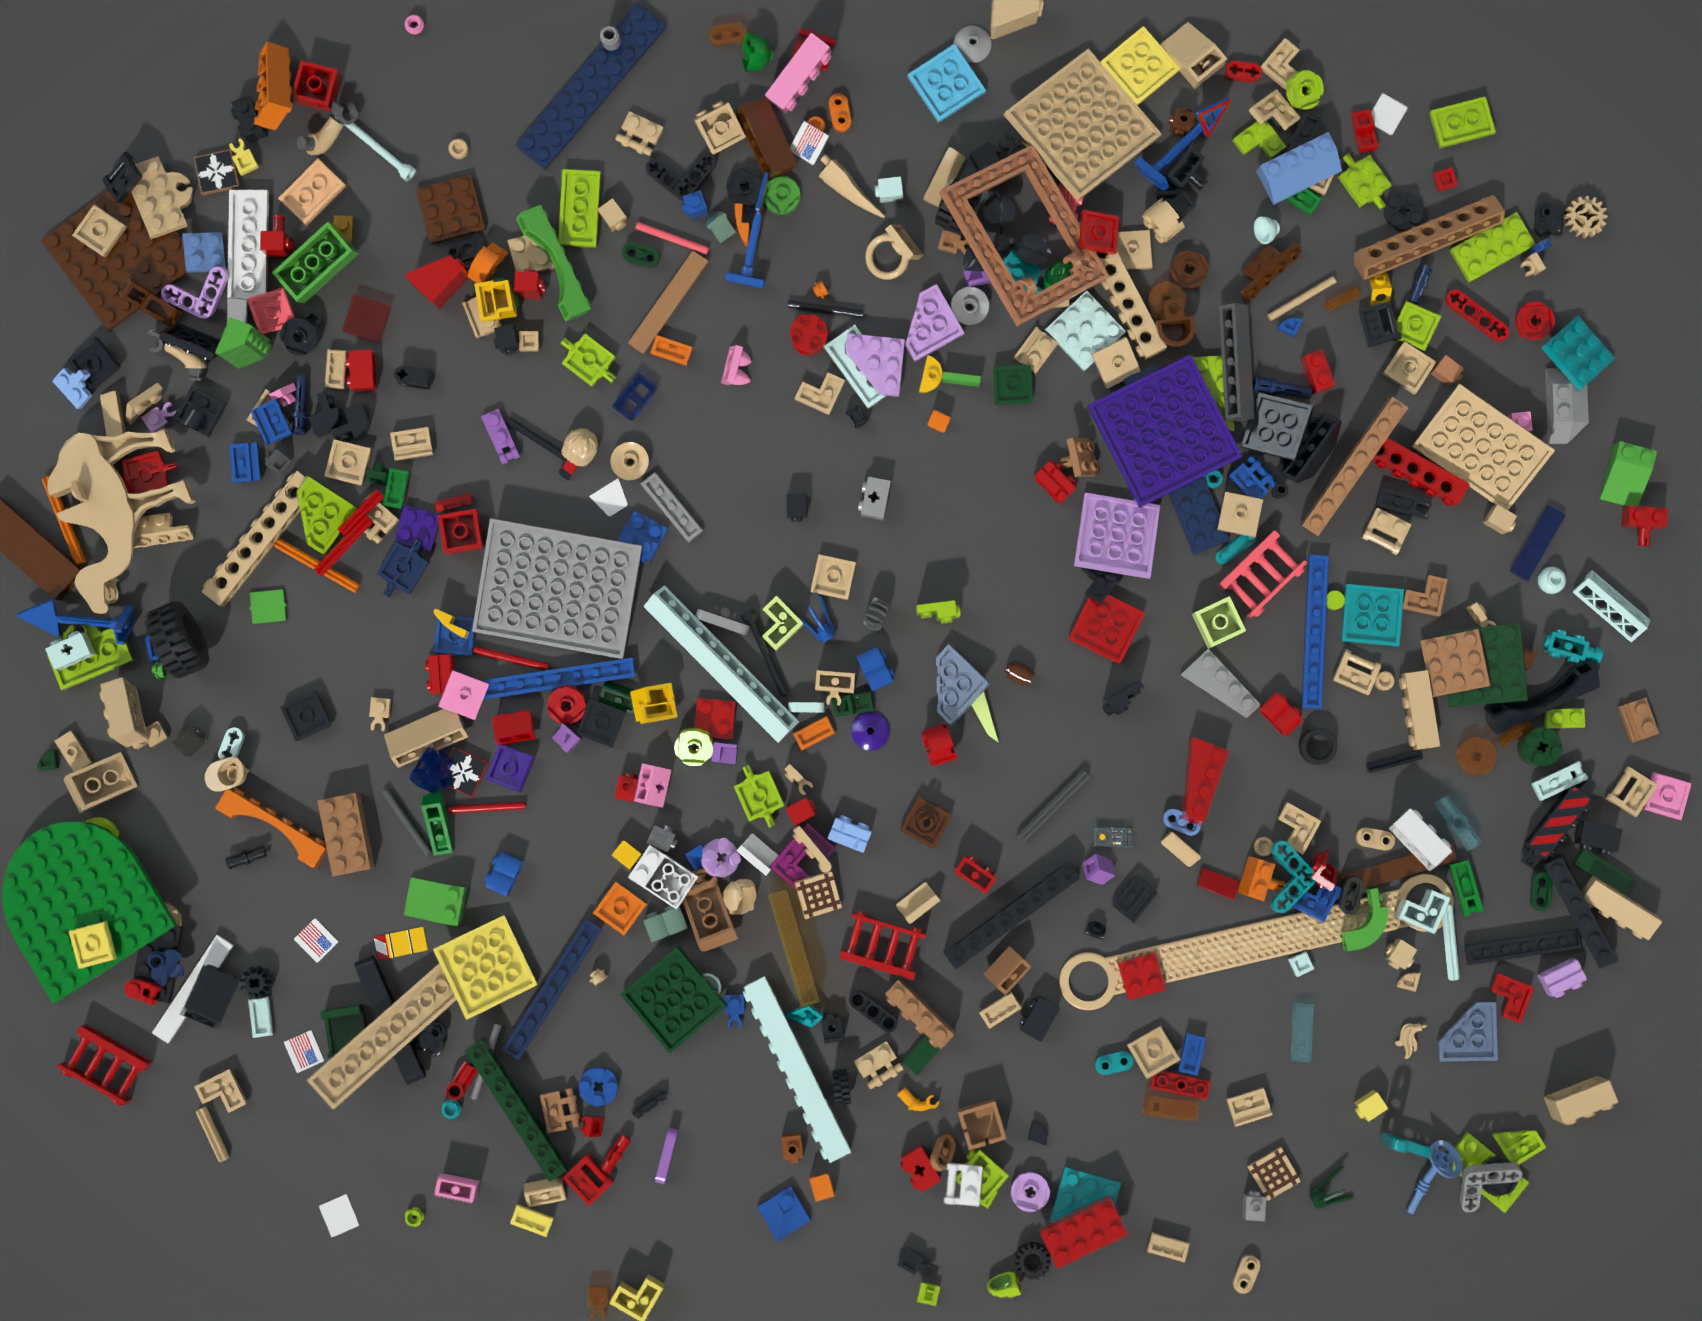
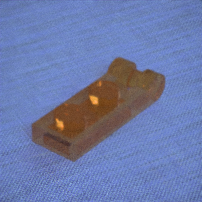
(1171, 1108)

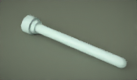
(406, 171)

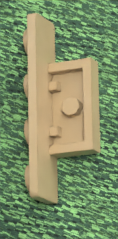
(159, 530)

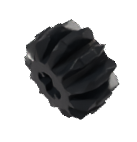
(249, 982)

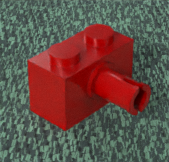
(277, 243)
(1645, 520)

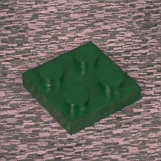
(1012, 384)

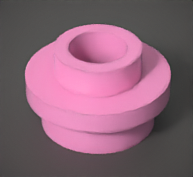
(414, 19)

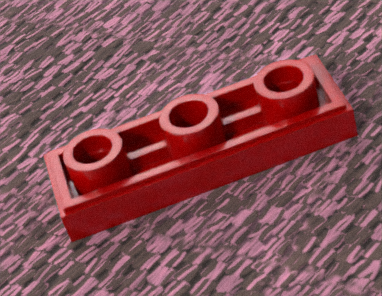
(1192, 1085)

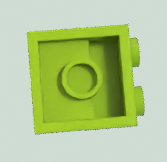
(944, 611)
(991, 1177)

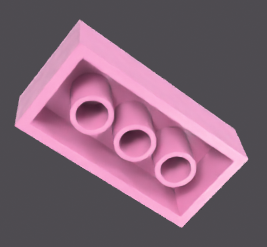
(798, 73)

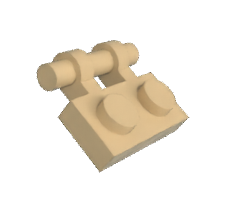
(641, 128)
(383, 520)
(874, 1060)

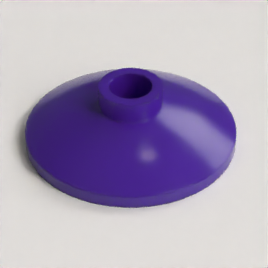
(860, 734)

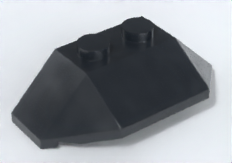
(1316, 447)

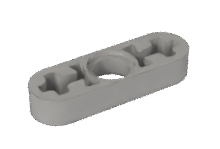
(722, 622)

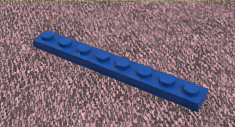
(1315, 632)
(559, 677)

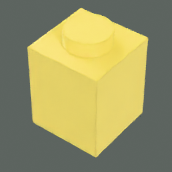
(1370, 1106)

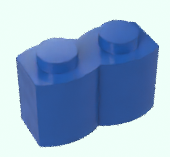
(875, 669)
(504, 873)

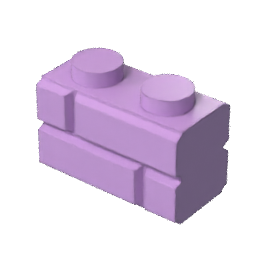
(1562, 977)

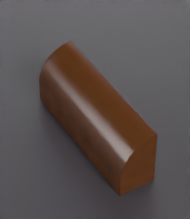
(766, 138)

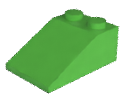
(1627, 474)
(436, 901)

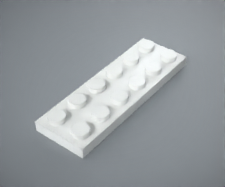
(245, 260)

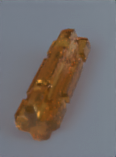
(1342, 299)
(1514, 733)

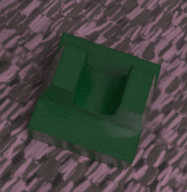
(378, 474)

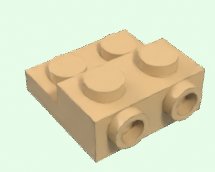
(719, 127)

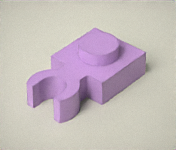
(157, 418)

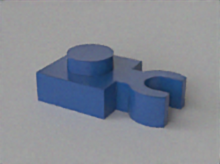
(735, 1007)

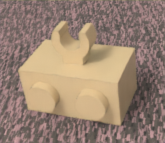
(835, 683)

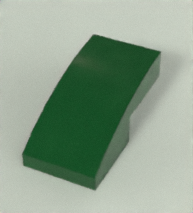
(854, 704)

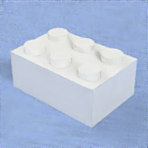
(1421, 839)

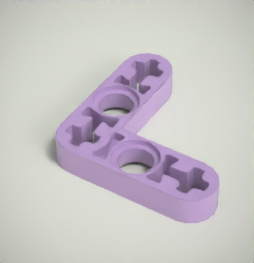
(198, 302)

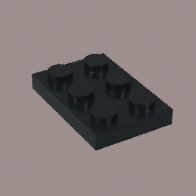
(190, 340)

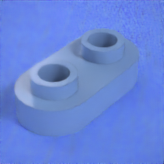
(1179, 824)

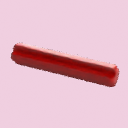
(360, 512)

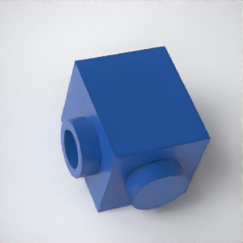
(694, 205)

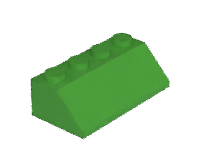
(242, 344)

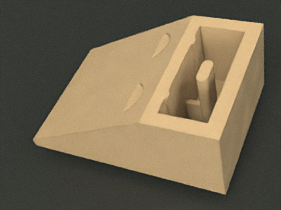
(1194, 54)

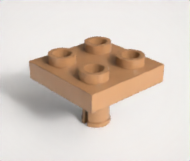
(1081, 457)

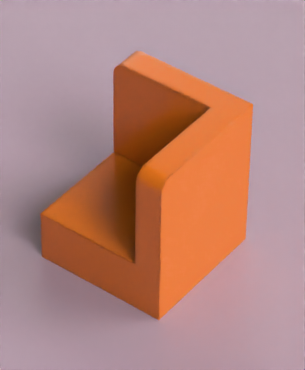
(821, 1187)

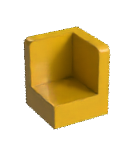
(627, 854)

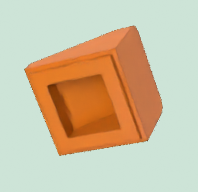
(939, 421)

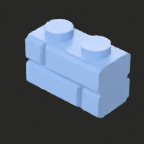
(850, 834)

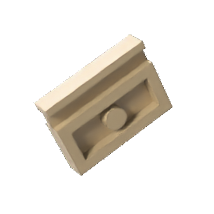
(479, 328)
(1036, 350)
(411, 443)
(1249, 1106)

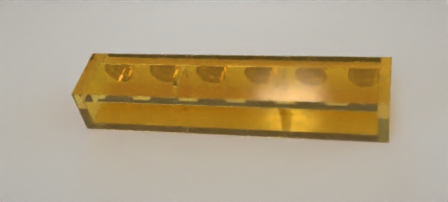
(794, 947)

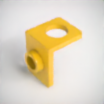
(1380, 285)

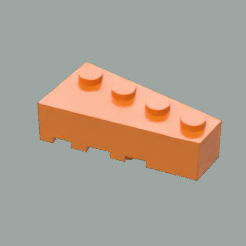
(273, 86)

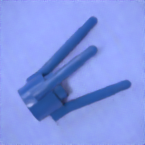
(825, 631)

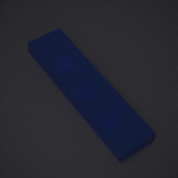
(1537, 543)

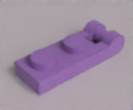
(500, 435)

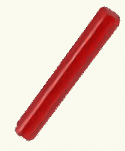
(343, 545)

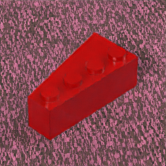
(1203, 773)

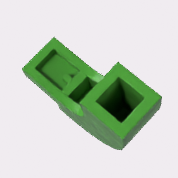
(1372, 927)

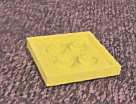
(1140, 65)

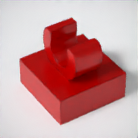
(593, 1126)

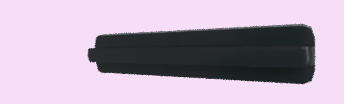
(1394, 761)

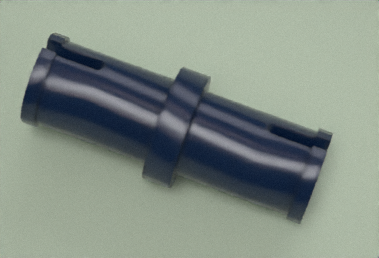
(1420, 284)

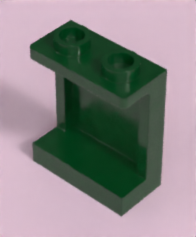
(342, 1026)

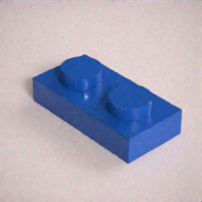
(1191, 1054)

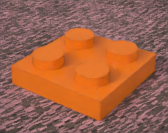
(620, 908)

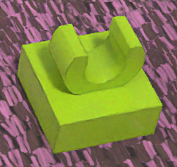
(928, 1293)

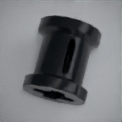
(857, 416)

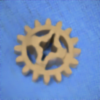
(1579, 222)

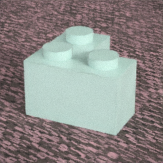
(1425, 916)

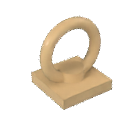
(901, 243)

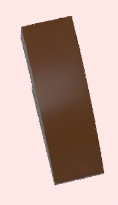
(150, 302)

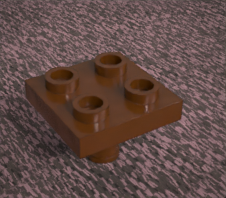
(925, 822)

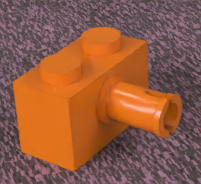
(1258, 879)

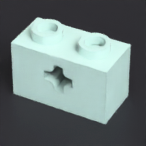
(81, 650)

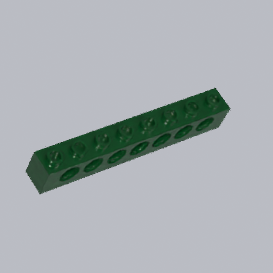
(516, 1109)

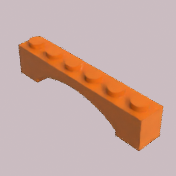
(310, 850)

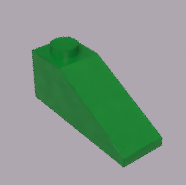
(437, 823)

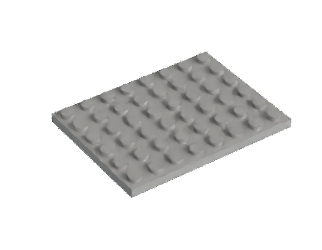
(557, 588)

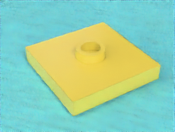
(92, 944)

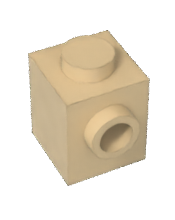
(1400, 954)

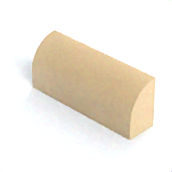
(434, 730)

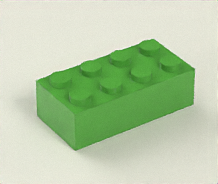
(315, 263)

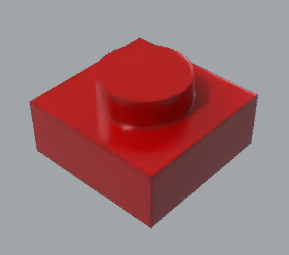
(1445, 179)

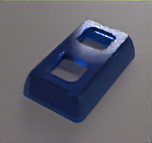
(629, 393)

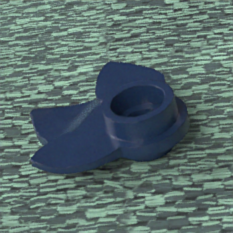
(168, 967)

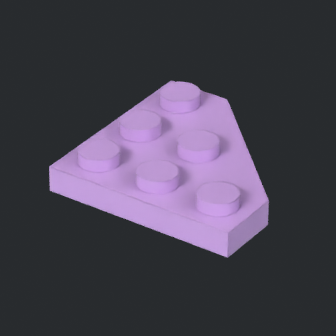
(932, 324)
(878, 361)

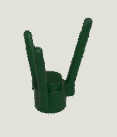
(1320, 1198)

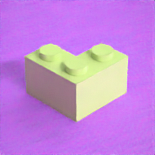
(785, 623)

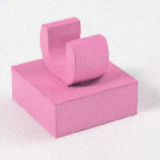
(284, 395)

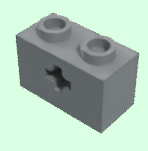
(881, 489)

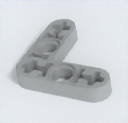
(1473, 1177)

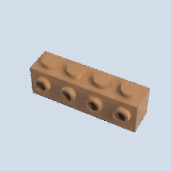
(917, 1010)

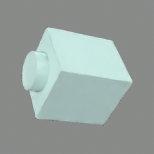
(889, 189)

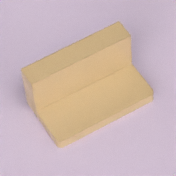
(917, 902)

